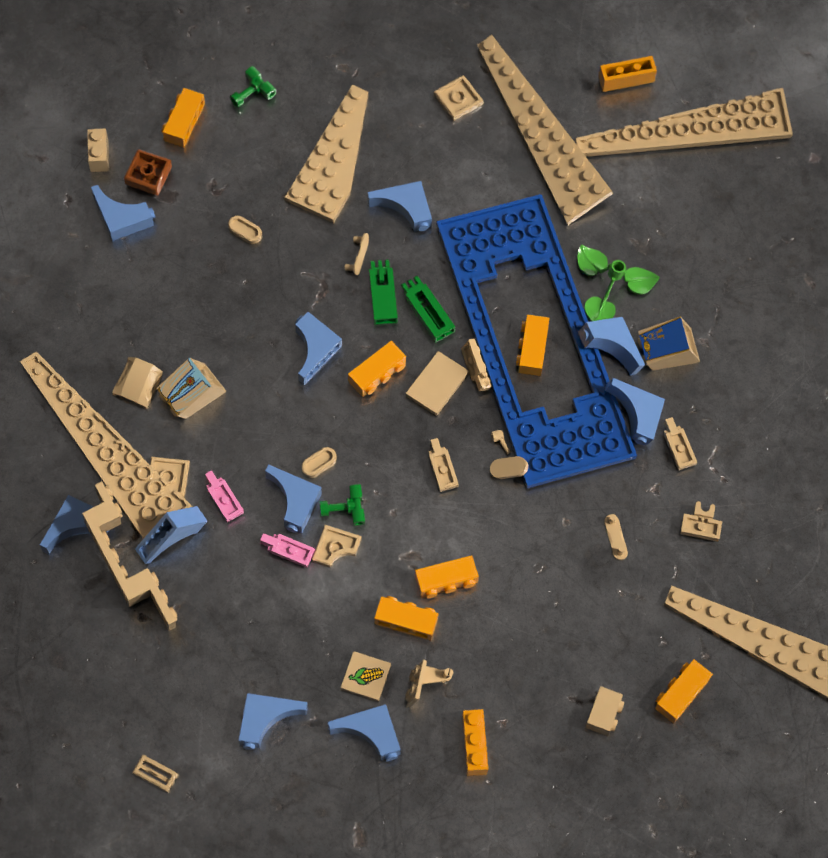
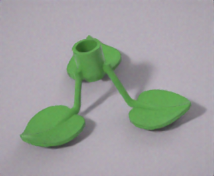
(593, 261)

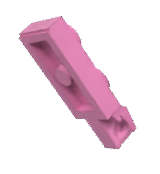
(223, 497)
(288, 549)

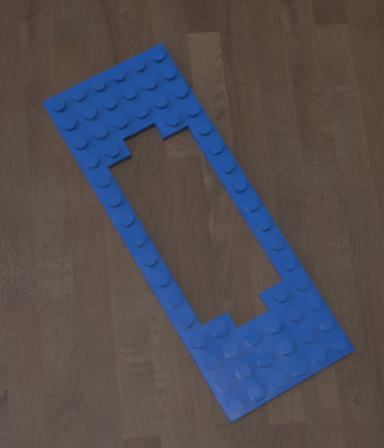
(557, 446)

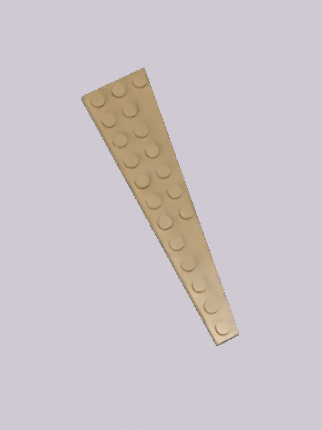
(733, 122)
(563, 165)
(131, 479)
(774, 646)

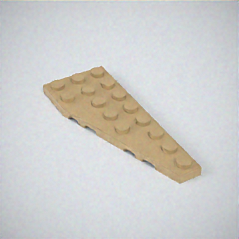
(329, 171)

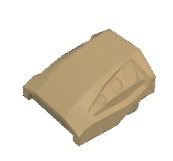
(138, 381)

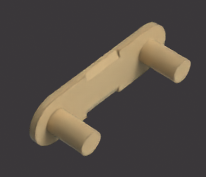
(364, 240)
(616, 537)

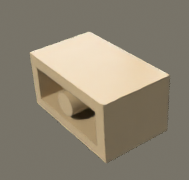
(98, 150)
(604, 711)

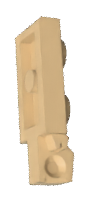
(475, 365)
(679, 445)
(442, 466)

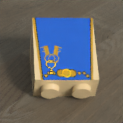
(668, 345)

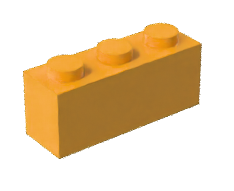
(627, 73)
(183, 117)
(532, 345)
(377, 369)
(446, 577)
(406, 617)
(682, 690)
(475, 742)

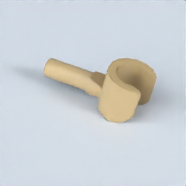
(499, 436)

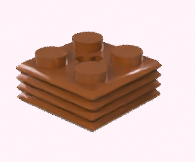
(142, 164)

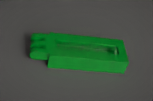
(383, 295)
(432, 316)

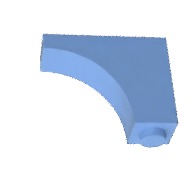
(407, 200)
(122, 218)
(613, 337)
(320, 344)
(642, 408)
(300, 497)
(66, 523)
(169, 530)
(262, 713)
(374, 727)

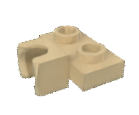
(701, 524)

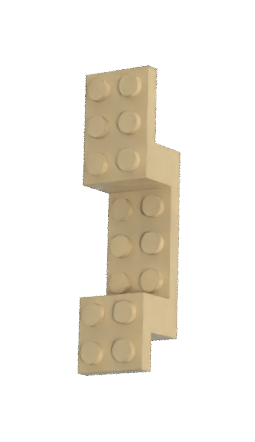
(139, 586)

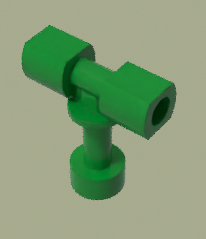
(256, 85)
(353, 506)

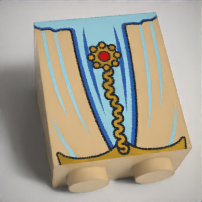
(190, 388)

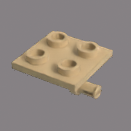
(424, 675)

